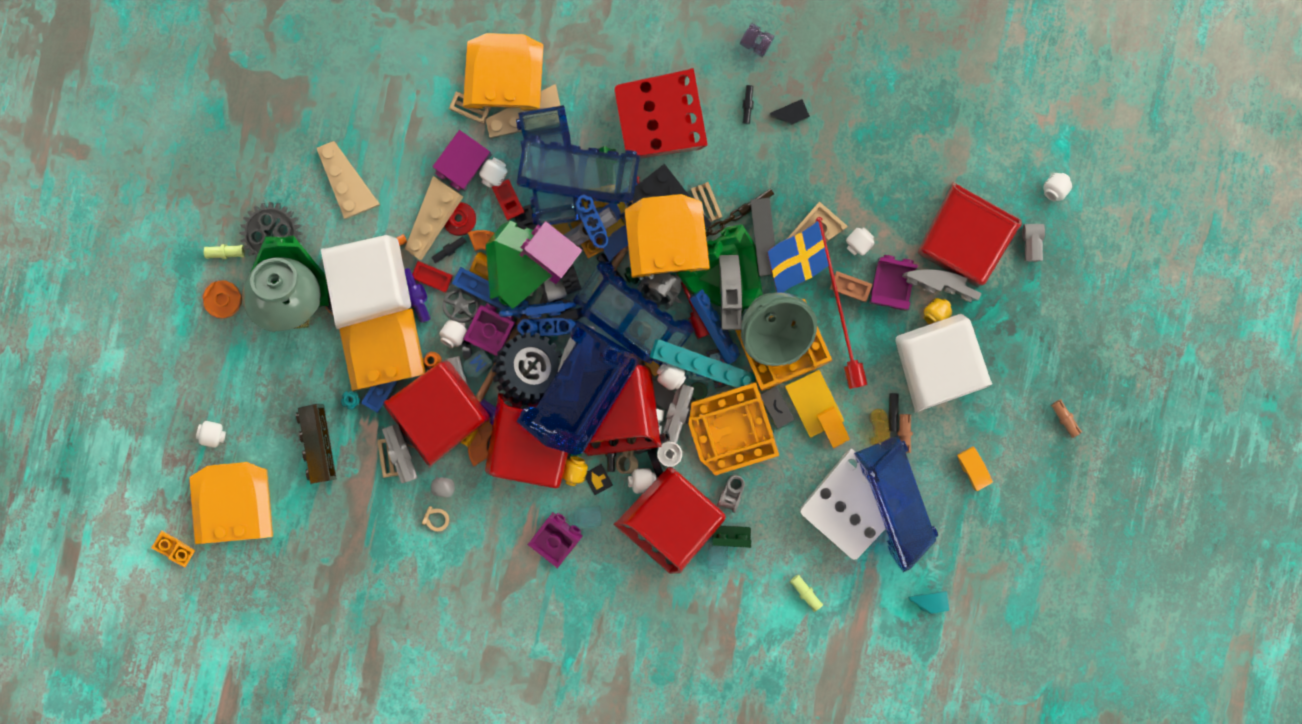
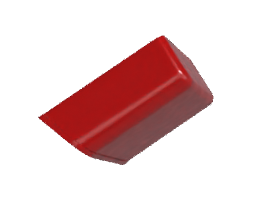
(657, 114)
(968, 235)
(436, 412)
(630, 417)
(519, 455)
(672, 519)

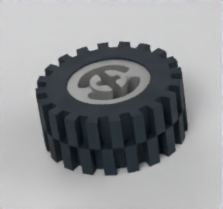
(511, 376)

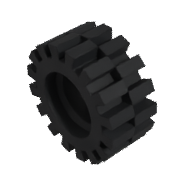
(571, 280)

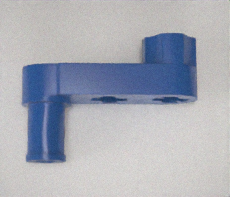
(593, 233)
(560, 326)

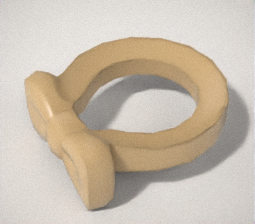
(430, 510)

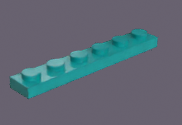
(700, 364)

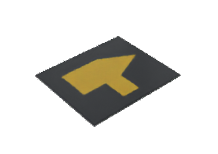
(598, 479)

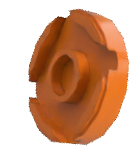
(222, 299)

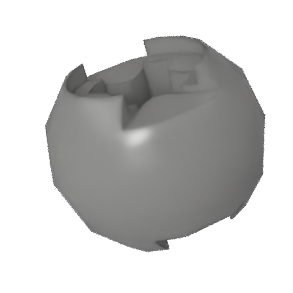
(442, 487)

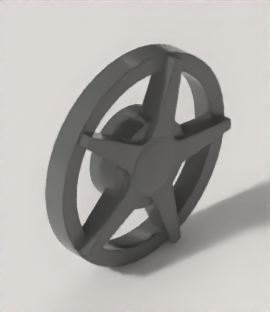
(460, 305)

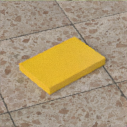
(810, 397)

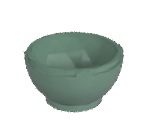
(265, 300)
(774, 339)

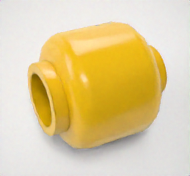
(937, 310)
(575, 471)

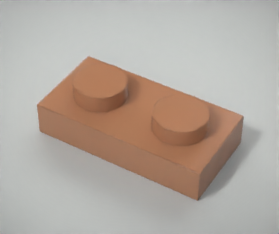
(852, 286)

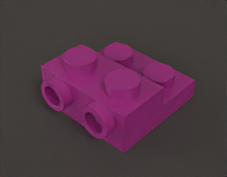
(489, 329)
(555, 539)

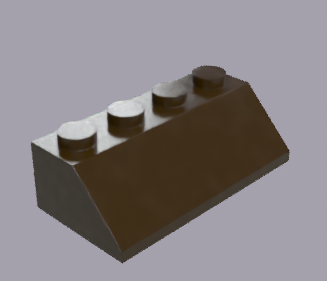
(316, 442)

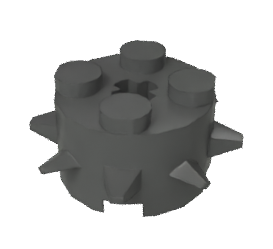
(661, 288)

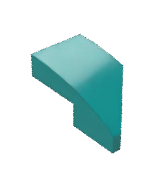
(931, 602)

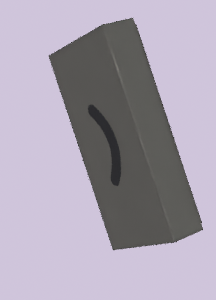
(777, 407)

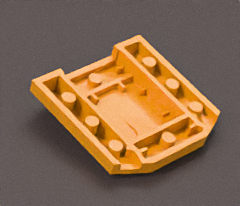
(503, 72)
(666, 235)
(382, 350)
(771, 376)
(732, 429)
(230, 503)

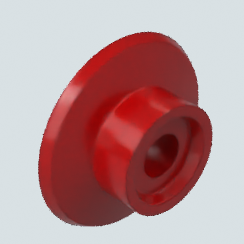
(466, 224)

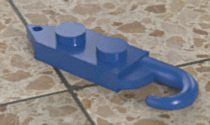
(536, 310)

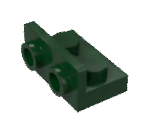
(732, 536)

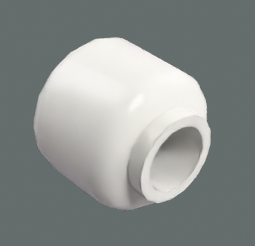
(493, 172)
(1057, 187)
(860, 241)
(453, 333)
(670, 376)
(210, 434)
(641, 480)

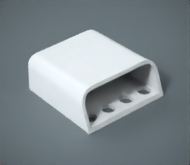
(365, 280)
(942, 362)
(845, 508)

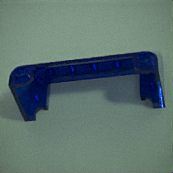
(580, 392)
(898, 501)

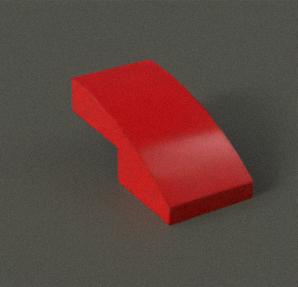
(508, 200)

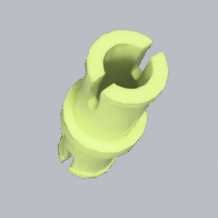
(224, 251)
(806, 593)

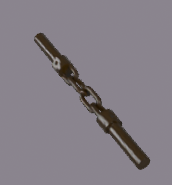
(743, 210)

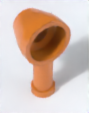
(437, 358)

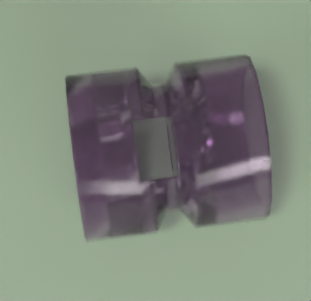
(751, 36)

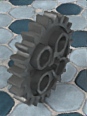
(255, 223)

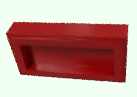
(432, 276)

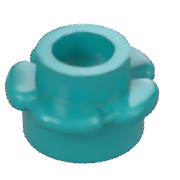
(345, 399)

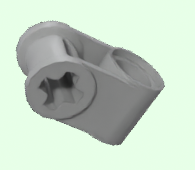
(553, 292)
(731, 494)

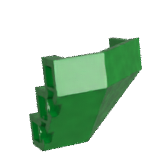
(733, 241)
(290, 248)
(509, 274)

